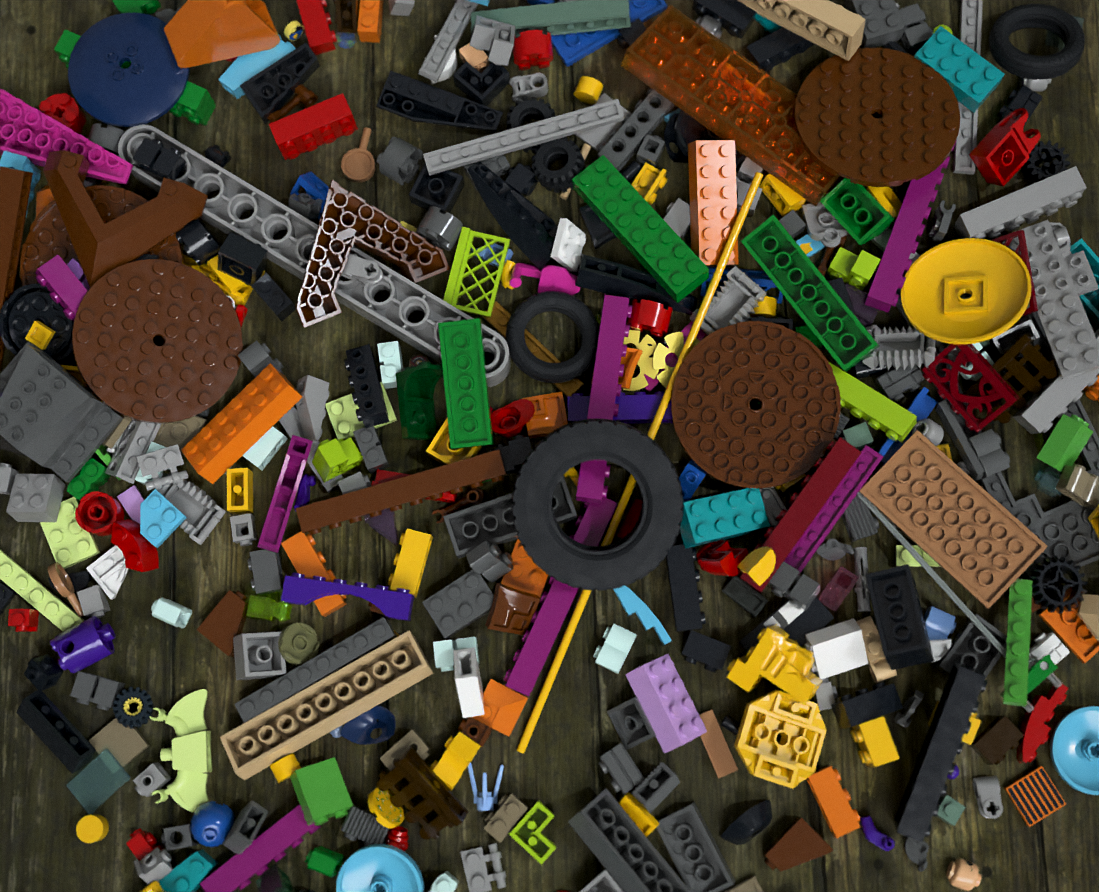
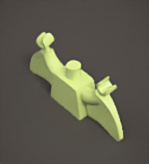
(189, 751)

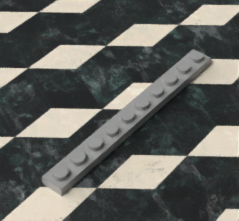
(523, 136)
(967, 137)

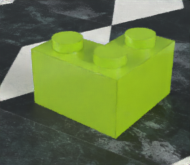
(853, 268)
(336, 458)
(529, 832)

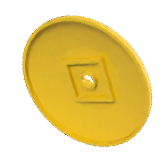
(961, 266)

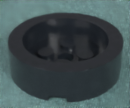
(29, 305)

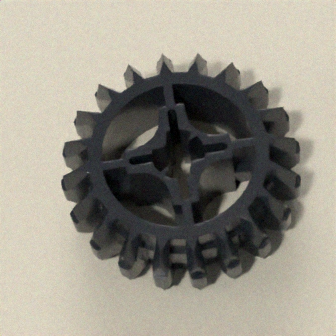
(1057, 592)

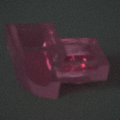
(837, 588)

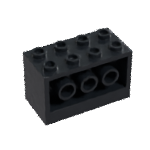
(899, 617)

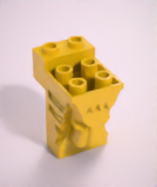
(780, 662)

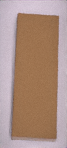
(716, 746)

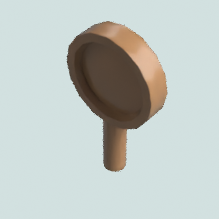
(359, 163)
(64, 585)

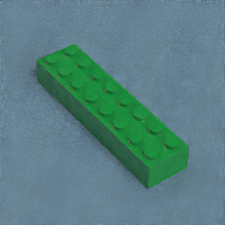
(193, 104)
(640, 229)
(810, 293)

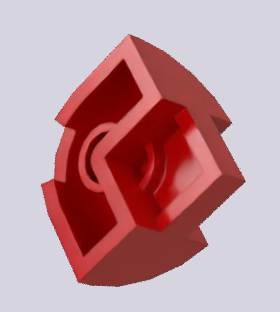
(720, 559)

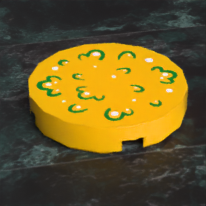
(386, 813)

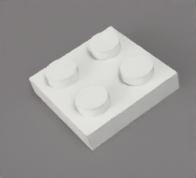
(568, 245)

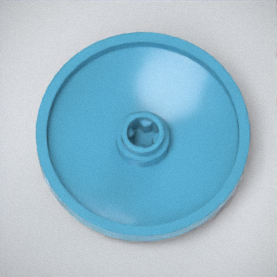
(1076, 749)
(380, 870)

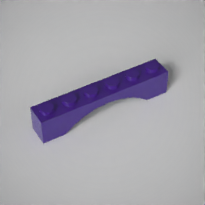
(304, 591)

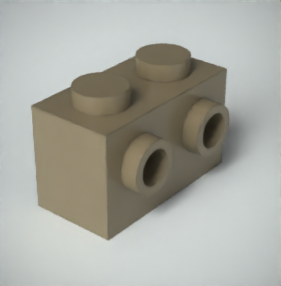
(410, 740)
(506, 817)

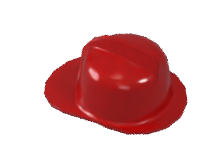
(511, 418)

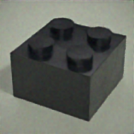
(436, 190)
(242, 259)

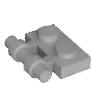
(159, 461)
(476, 868)

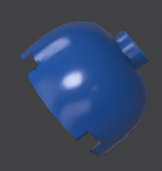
(211, 823)

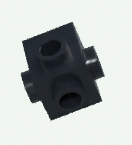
(43, 672)

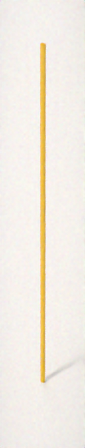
(632, 481)

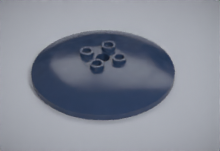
(130, 94)

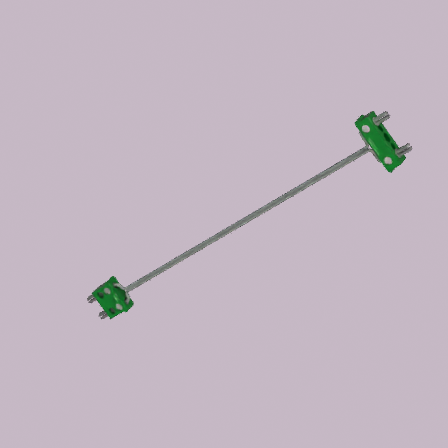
(1036, 673)

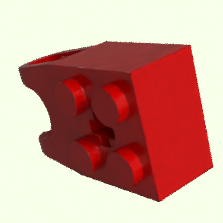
(1005, 148)

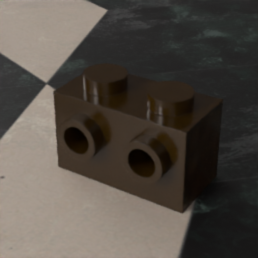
(347, 15)

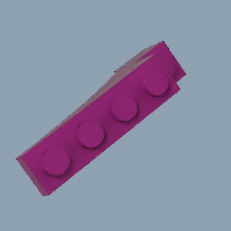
(284, 493)

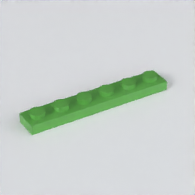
(1018, 643)

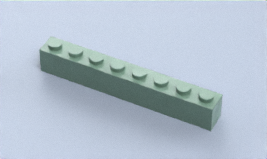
(563, 16)

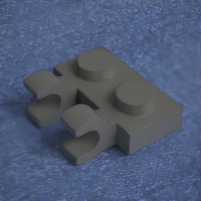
(941, 224)

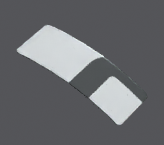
(784, 616)

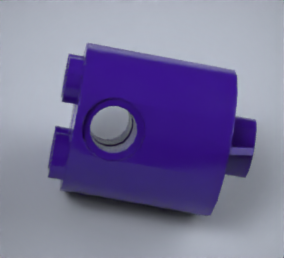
(84, 644)

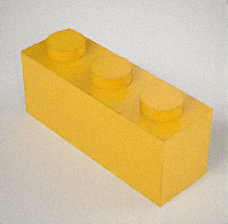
(410, 561)

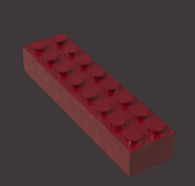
(806, 503)

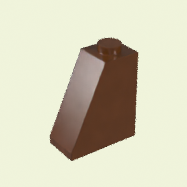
(226, 621)
(795, 846)

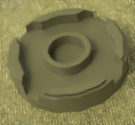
(298, 643)

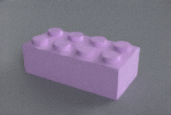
(666, 703)

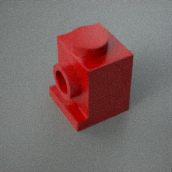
(23, 619)
(142, 843)

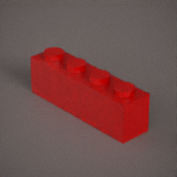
(316, 25)

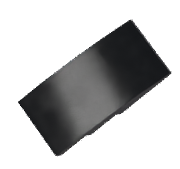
(808, 621)

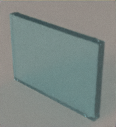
(98, 781)

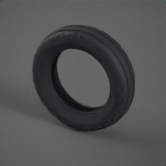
(1035, 66)
(564, 304)

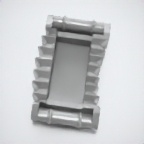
(733, 303)
(900, 348)
(198, 507)

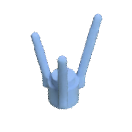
(485, 800)

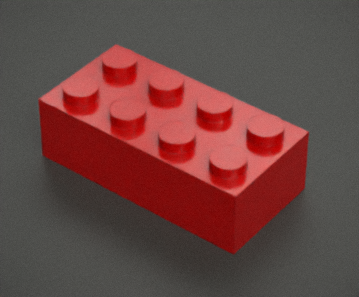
(313, 127)

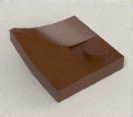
(511, 610)

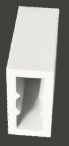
(837, 648)
(468, 682)

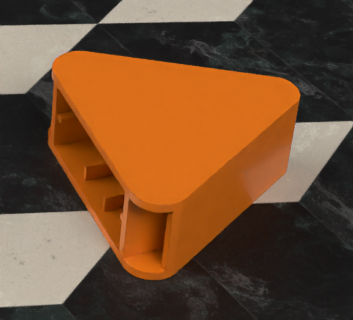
(219, 31)

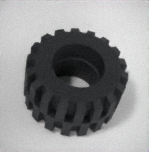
(529, 110)
(554, 151)

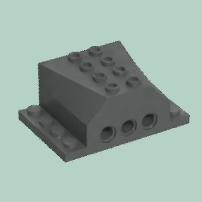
(51, 413)

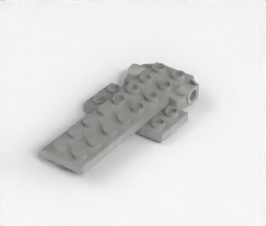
(1058, 283)

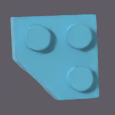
(158, 518)

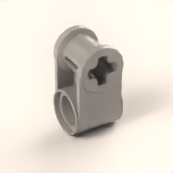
(527, 86)
(358, 269)
(988, 793)

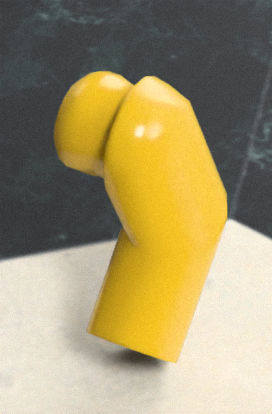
(506, 274)

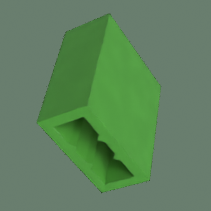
(1065, 442)
(321, 792)

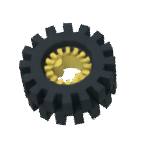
(122, 703)

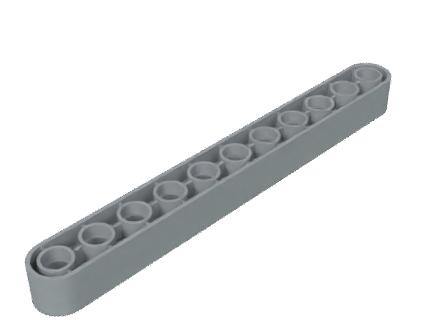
(292, 251)

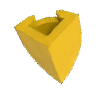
(759, 564)

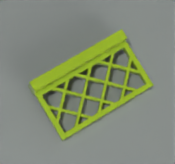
(459, 267)

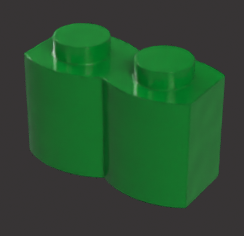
(90, 479)
(324, 861)

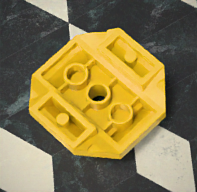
(800, 742)

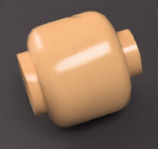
(963, 874)

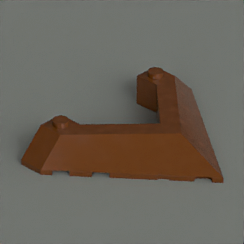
(350, 222)
(125, 238)

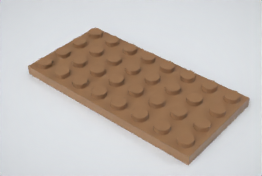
(953, 519)

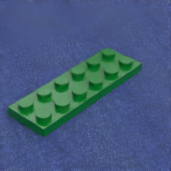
(465, 383)

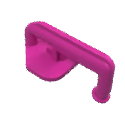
(551, 278)

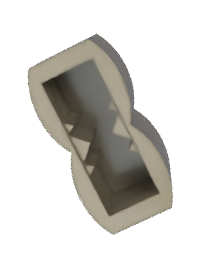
(1079, 485)

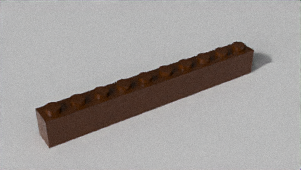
(13, 207)
(401, 491)

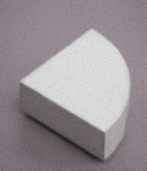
(940, 648)

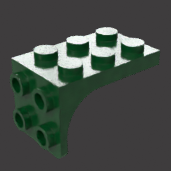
(416, 400)

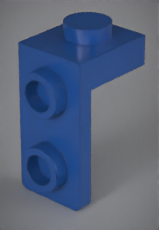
(691, 479)

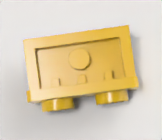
(649, 181)

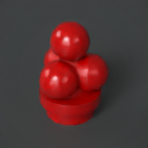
(398, 838)

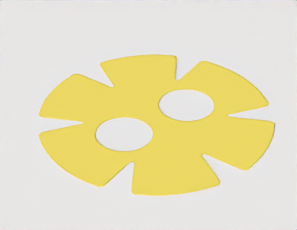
(675, 343)
(645, 362)

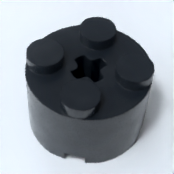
(198, 241)

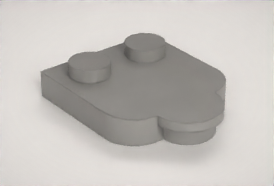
(822, 225)

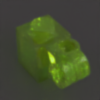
(266, 609)

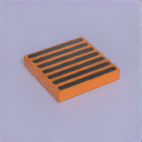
(1035, 796)

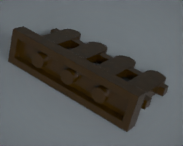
(1016, 369)
(431, 788)

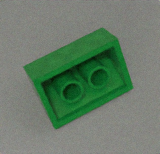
(857, 211)

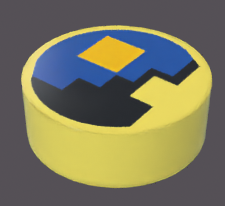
(293, 30)

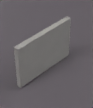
(600, 135)

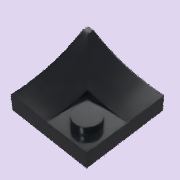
(597, 230)

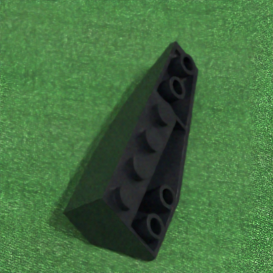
(433, 105)
(516, 215)
(627, 282)

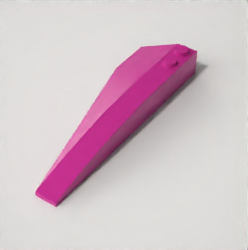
(34, 135)

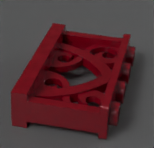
(999, 390)

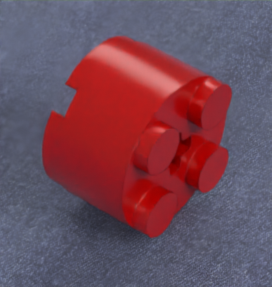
(532, 49)
(64, 110)
(650, 317)
(90, 508)

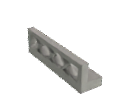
(133, 443)

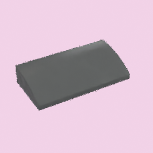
(695, 850)

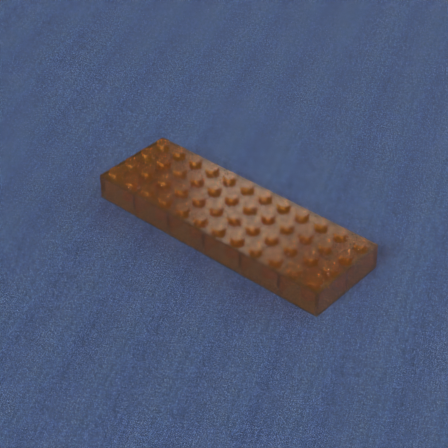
(727, 98)

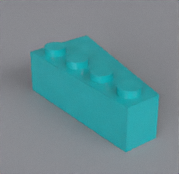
(189, 873)

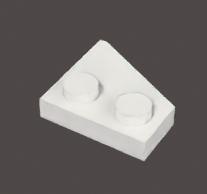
(109, 571)

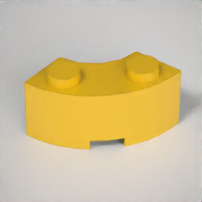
(455, 760)

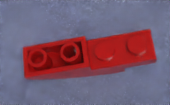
(1033, 725)

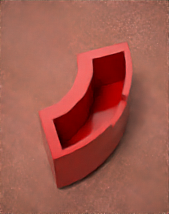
(137, 550)

